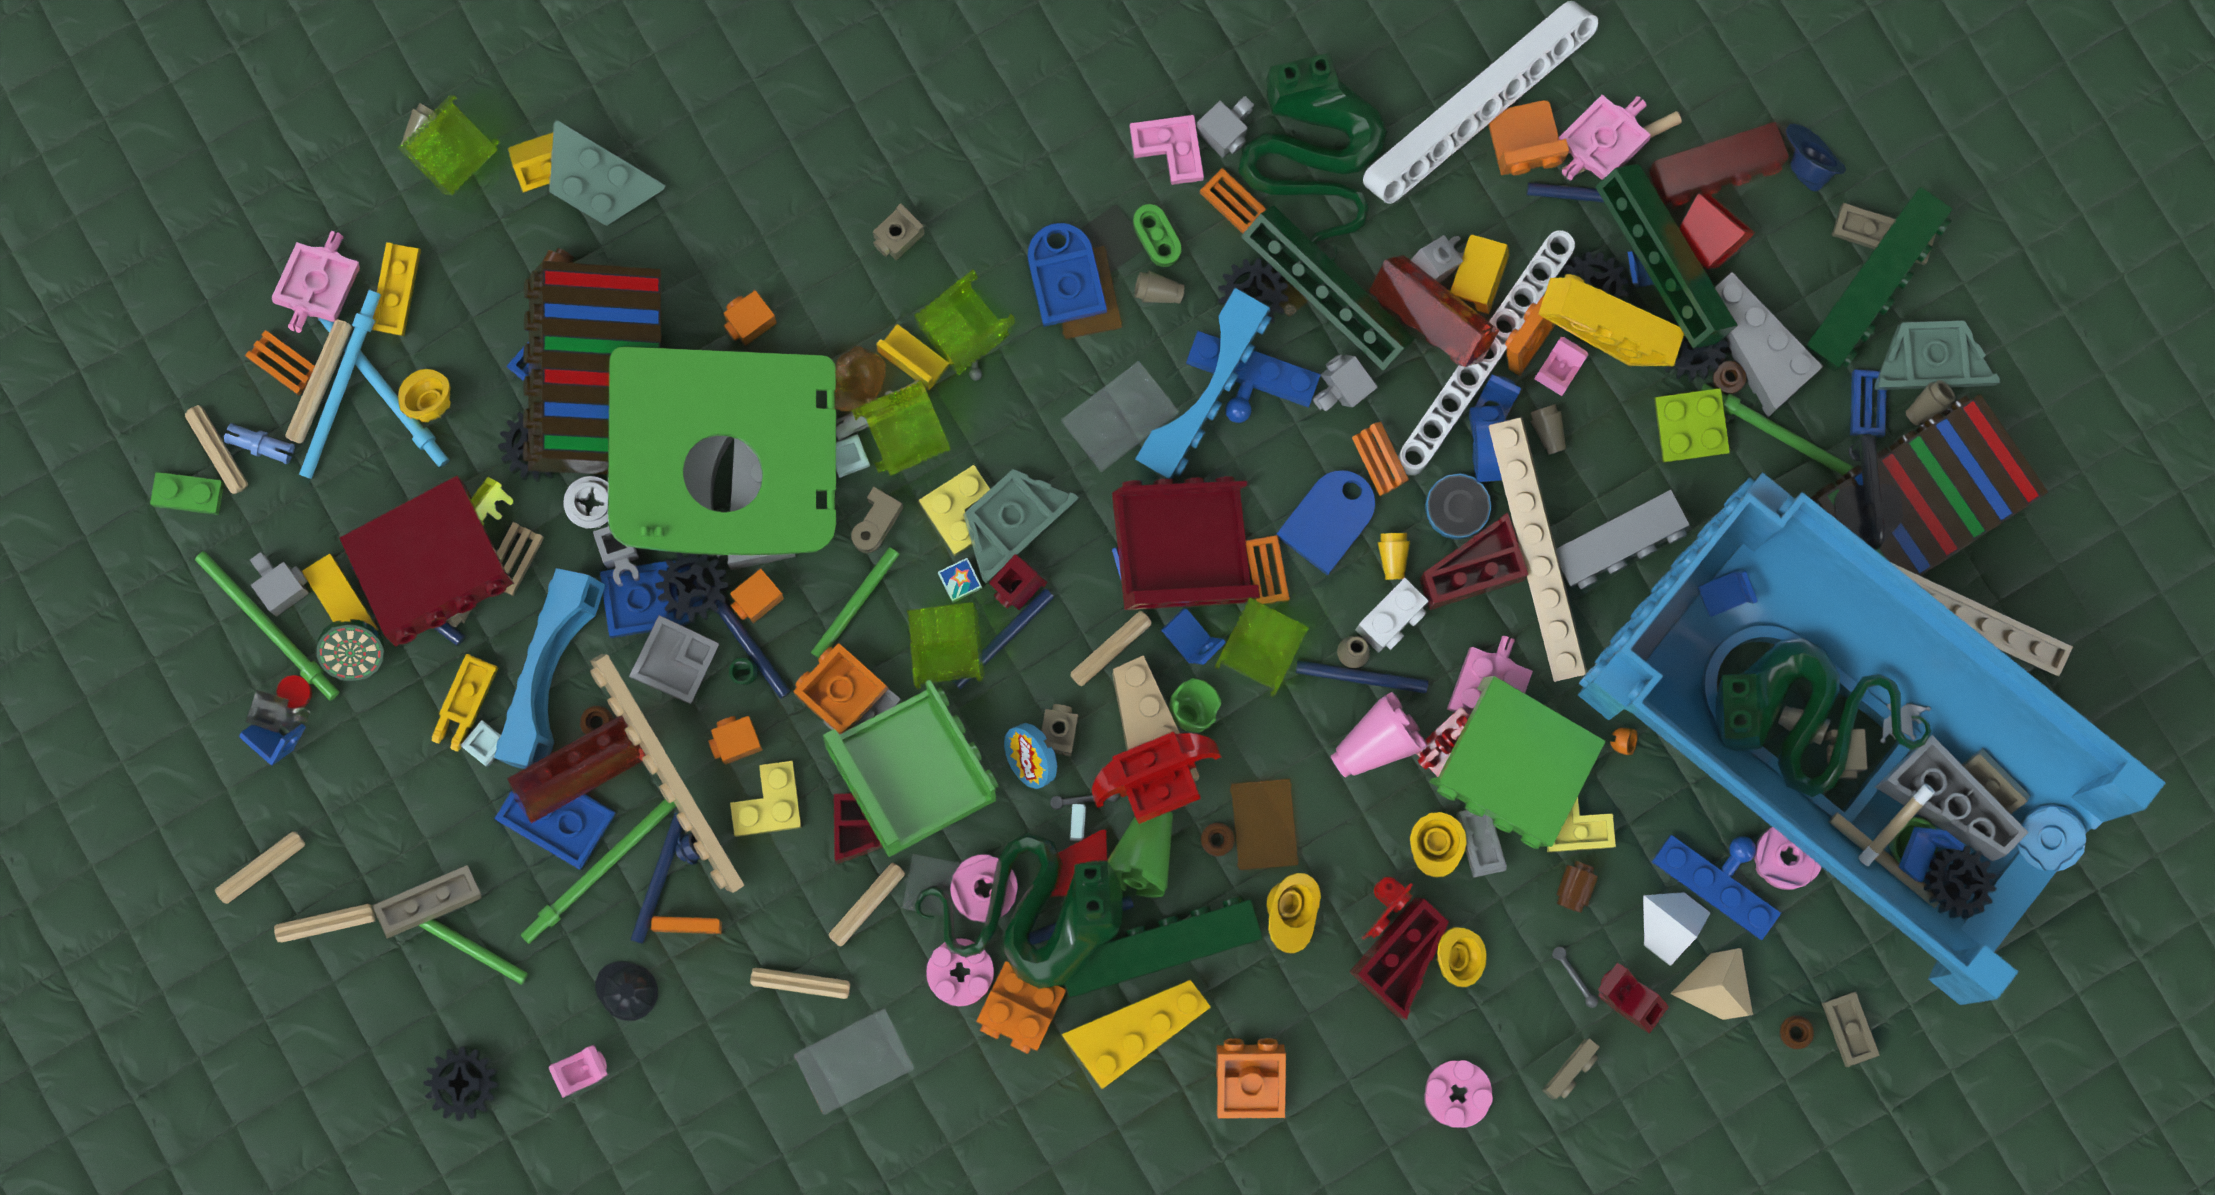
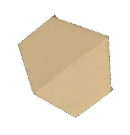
(1718, 986)

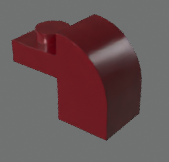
(1631, 998)

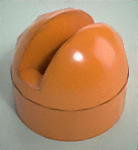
(1625, 741)

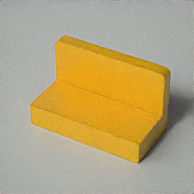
(532, 161)
(1480, 272)
(912, 356)

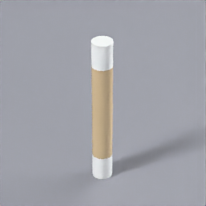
(1896, 824)

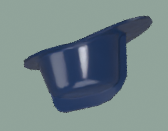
(1812, 158)

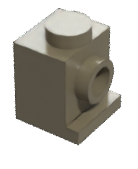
(897, 245)
(1060, 743)
(1856, 758)

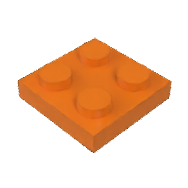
(1526, 341)

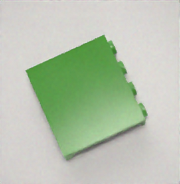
(1518, 763)
(912, 770)

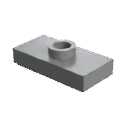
(1482, 844)

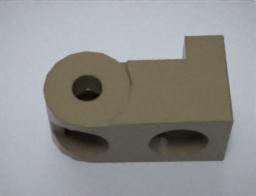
(872, 531)

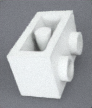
(1391, 615)

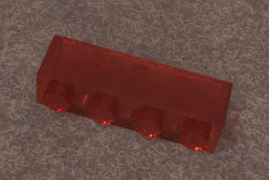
(1718, 164)
(1433, 311)
(575, 769)

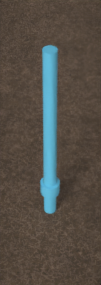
(363, 323)
(421, 436)

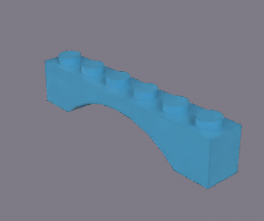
(1169, 444)
(567, 608)

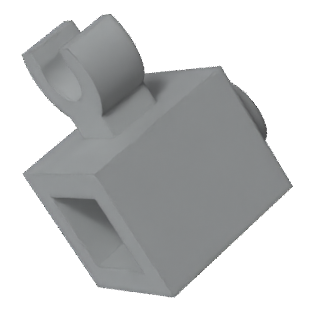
(1224, 127)
(1439, 258)
(1346, 383)
(616, 555)
(278, 586)

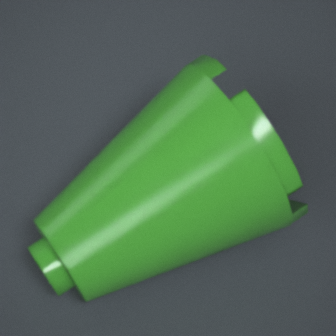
(1144, 856)

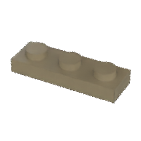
(1864, 227)
(427, 901)

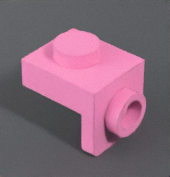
(1561, 366)
(579, 1071)

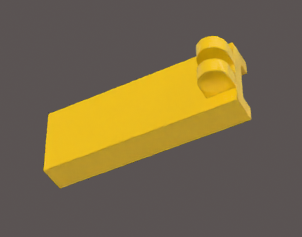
(396, 288)
(336, 591)

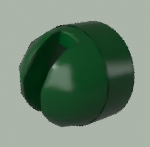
(743, 664)

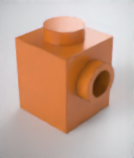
(748, 318)
(755, 597)
(734, 739)

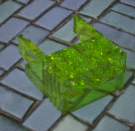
(448, 147)
(962, 324)
(904, 428)
(945, 643)
(1262, 645)

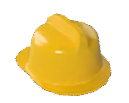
(1293, 912)

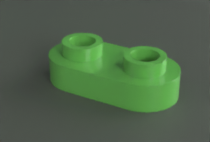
(1158, 236)

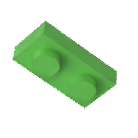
(187, 493)

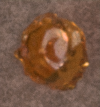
(858, 378)

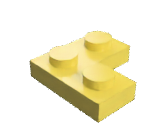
(949, 503)
(777, 808)
(1585, 832)

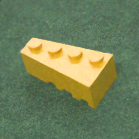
(1610, 323)
(1128, 1035)

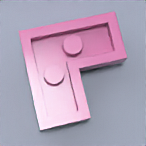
(1174, 138)

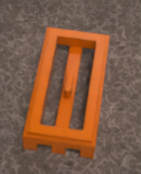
(1222, 208)
(260, 346)
(1377, 461)
(1261, 542)
(686, 925)

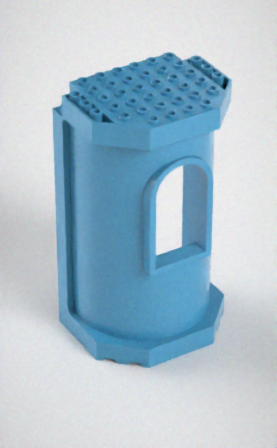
(1871, 620)

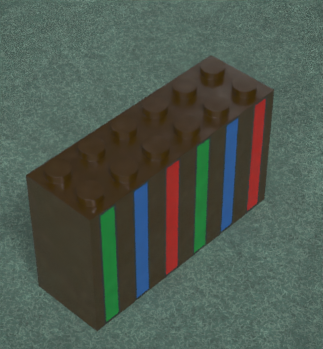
(573, 328)
(1952, 481)

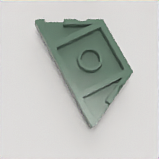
(596, 178)
(1933, 353)
(1011, 518)

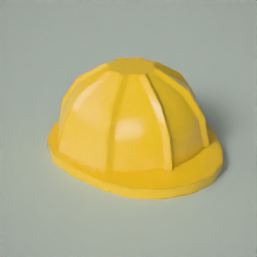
(424, 395)
(1437, 844)
(1461, 956)

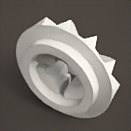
(580, 491)

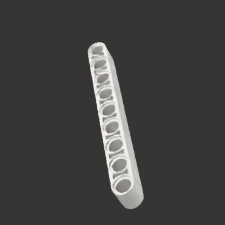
(1480, 102)
(1455, 388)

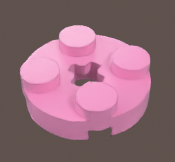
(1772, 867)
(966, 880)
(948, 987)
(1439, 1089)

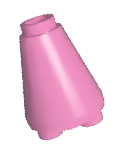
(1379, 739)

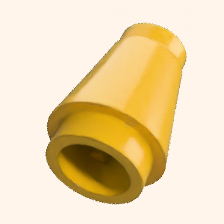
(1394, 554)

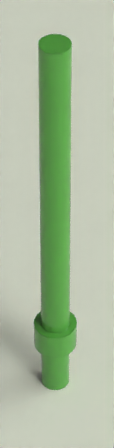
(1733, 406)
(309, 670)
(551, 914)

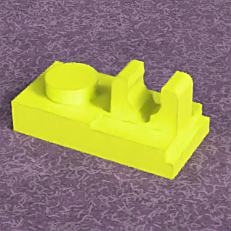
(486, 496)

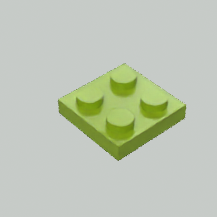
(1691, 425)

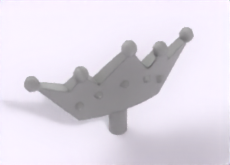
(1906, 720)

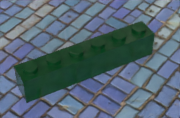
(1666, 256)
(1878, 278)
(1328, 287)
(1167, 946)

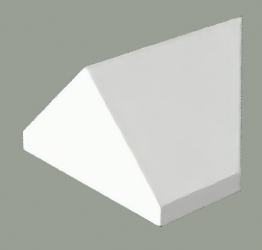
(1671, 924)

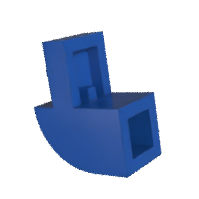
(1484, 455)

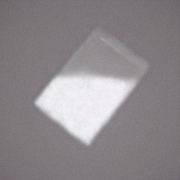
(1119, 416)
(854, 1061)

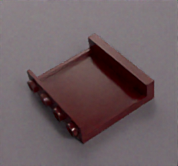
(1182, 543)
(425, 561)

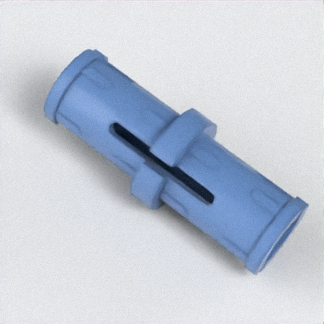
(259, 443)

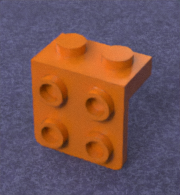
(1527, 139)

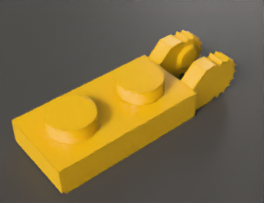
(465, 699)

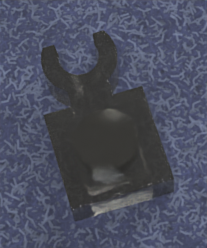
(272, 712)

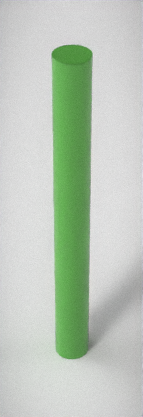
(855, 602)
(475, 950)

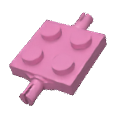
(1604, 137)
(315, 282)
(1484, 664)

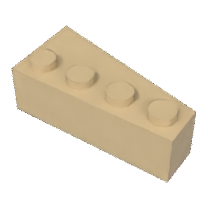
(1142, 705)

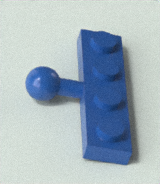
(1259, 373)
(1716, 884)

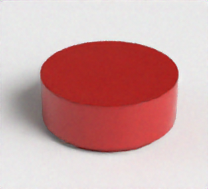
(295, 690)

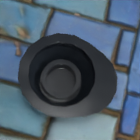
(626, 990)

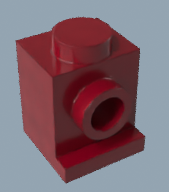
(1012, 574)

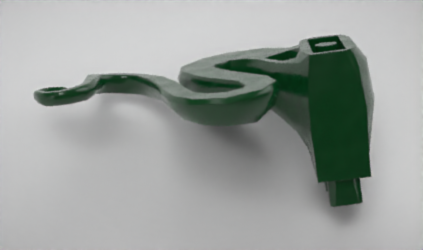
(1314, 95)
(1752, 700)
(1086, 920)

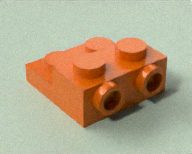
(839, 689)
(1019, 1010)
(1251, 1079)

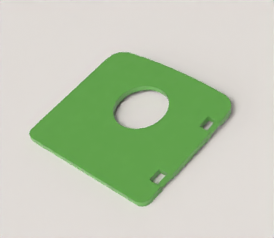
(677, 397)

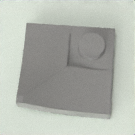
(674, 659)

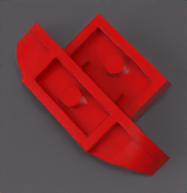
(1155, 774)

